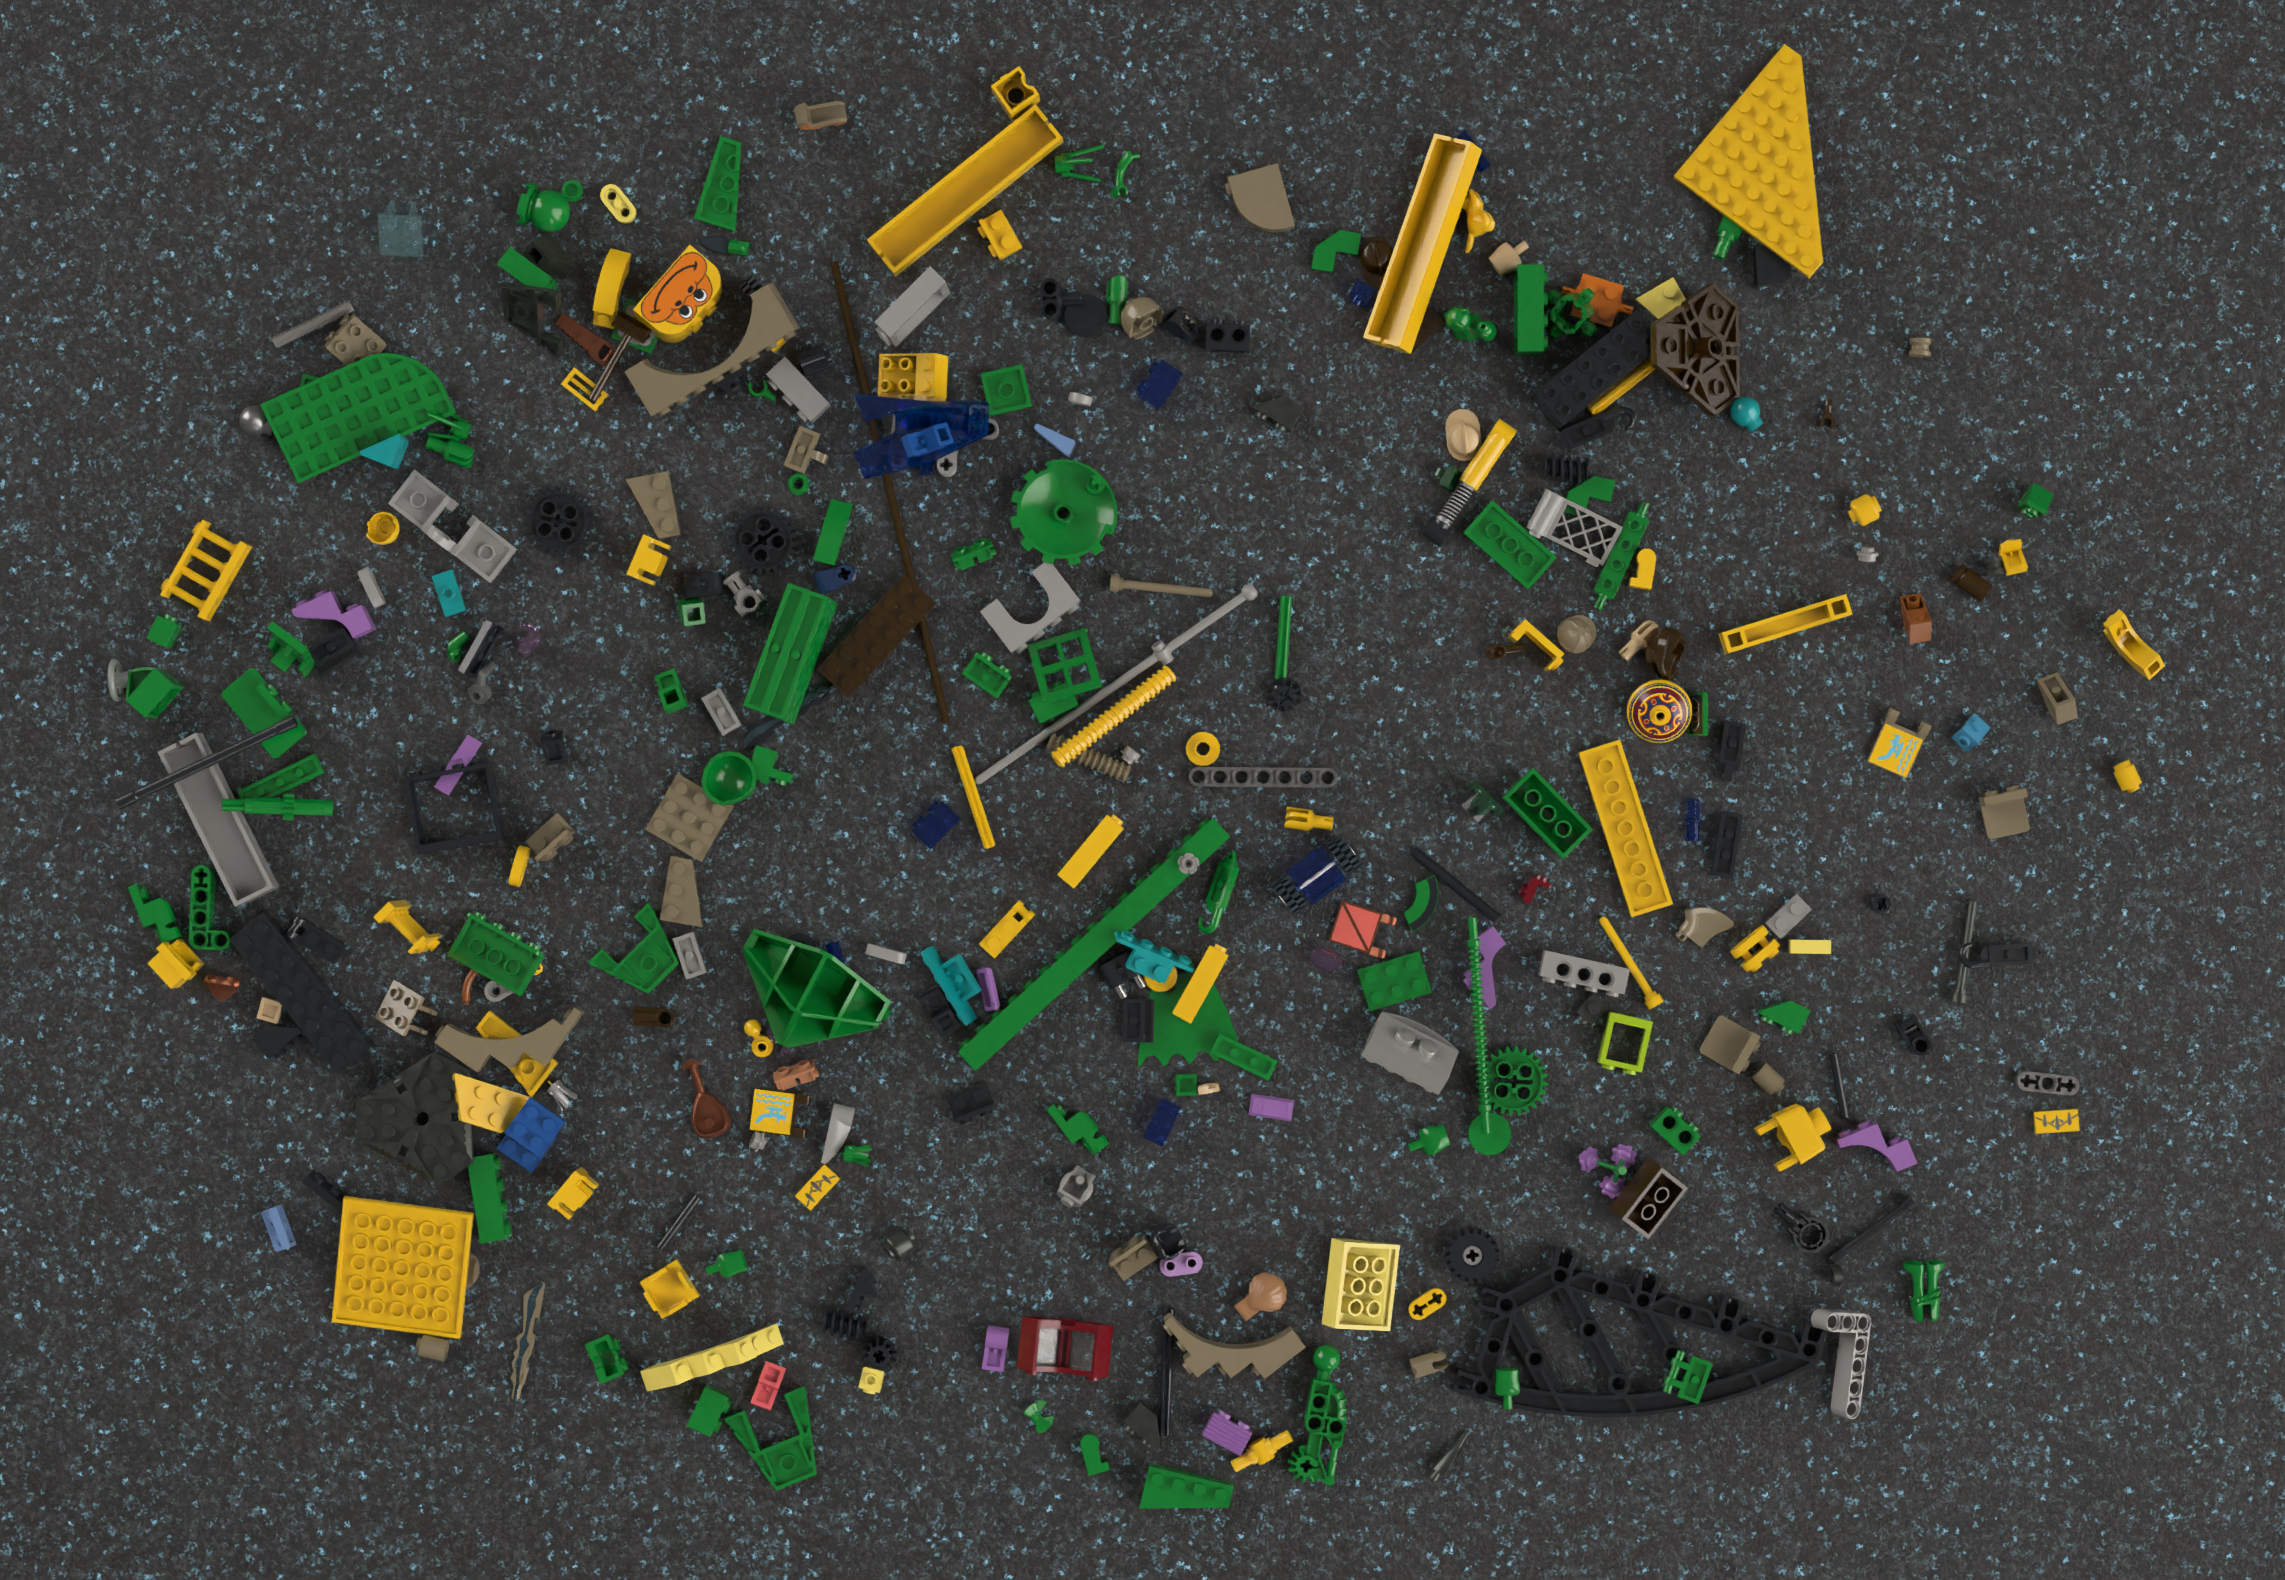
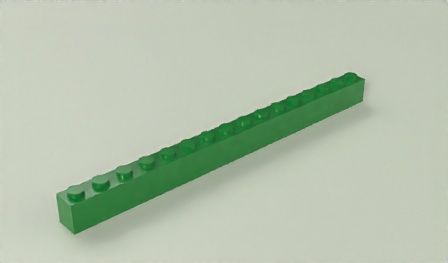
(1090, 947)

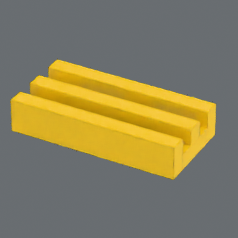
(570, 378)

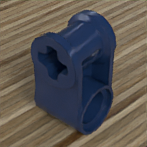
(830, 578)

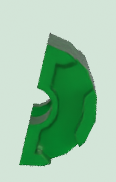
(607, 1358)

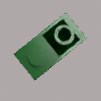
(2035, 501)
(1787, 1014)

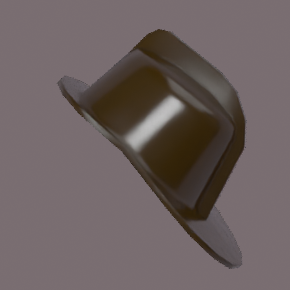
(1374, 259)

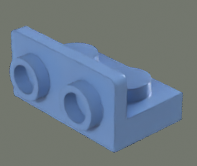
(278, 1228)

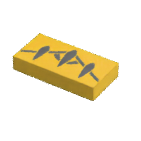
(2056, 1121)
(817, 1187)

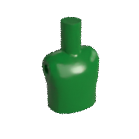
(729, 1264)
(1507, 1385)

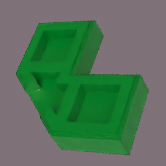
(1340, 242)
(1595, 488)

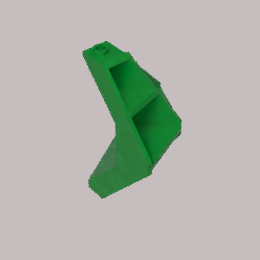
(810, 992)

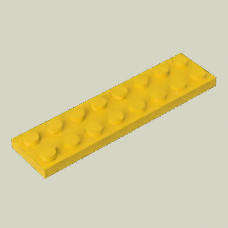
(1625, 828)

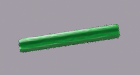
(1283, 637)

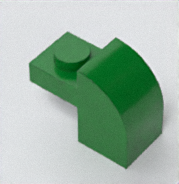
(671, 691)
(764, 763)

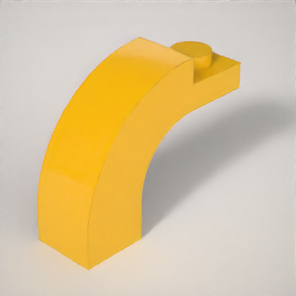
(609, 287)
(2131, 646)

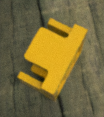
(647, 559)
(573, 1193)
(669, 1289)

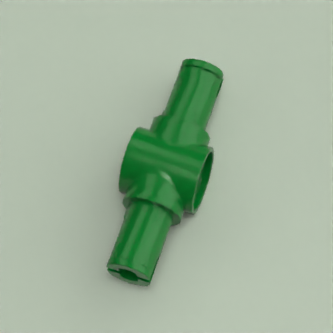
(1727, 234)

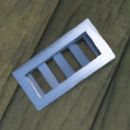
(1060, 442)

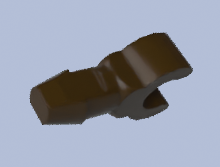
(1827, 414)

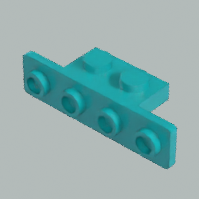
(1152, 960)
(955, 981)

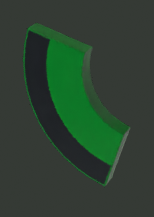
(1424, 903)

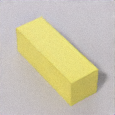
(1809, 946)

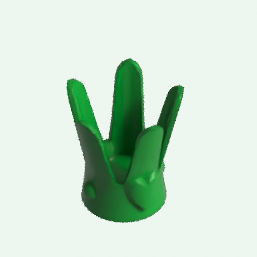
(855, 1154)

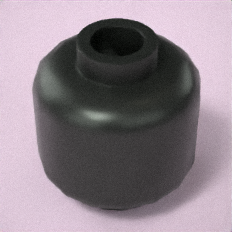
(899, 1244)

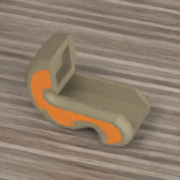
(820, 115)

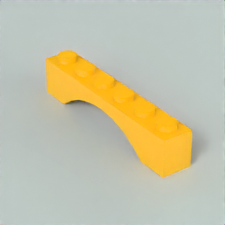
(1785, 624)

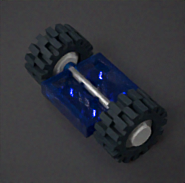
(1317, 875)

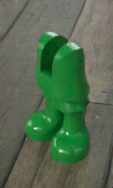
(1931, 1296)

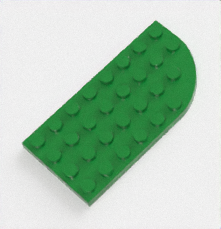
(354, 409)

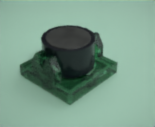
(1480, 804)

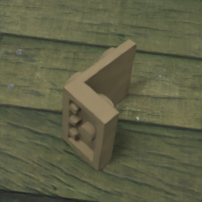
(550, 837)
(1133, 1257)

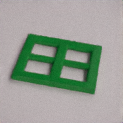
(1064, 665)

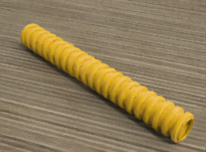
(1113, 716)

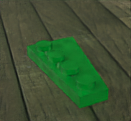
(720, 193)

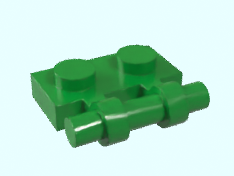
(1694, 1378)

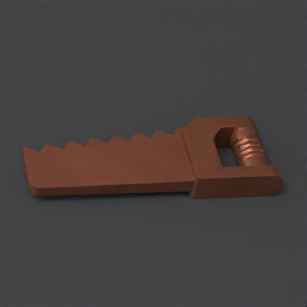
(586, 339)

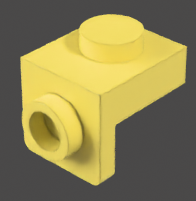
(871, 1380)

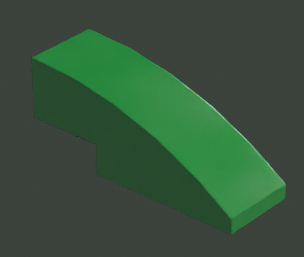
(833, 532)

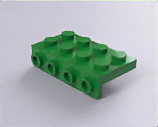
(496, 953)

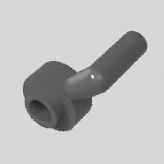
(480, 686)

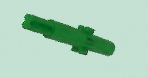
(274, 806)

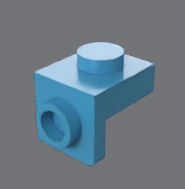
(1971, 732)

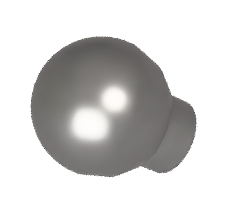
(254, 421)

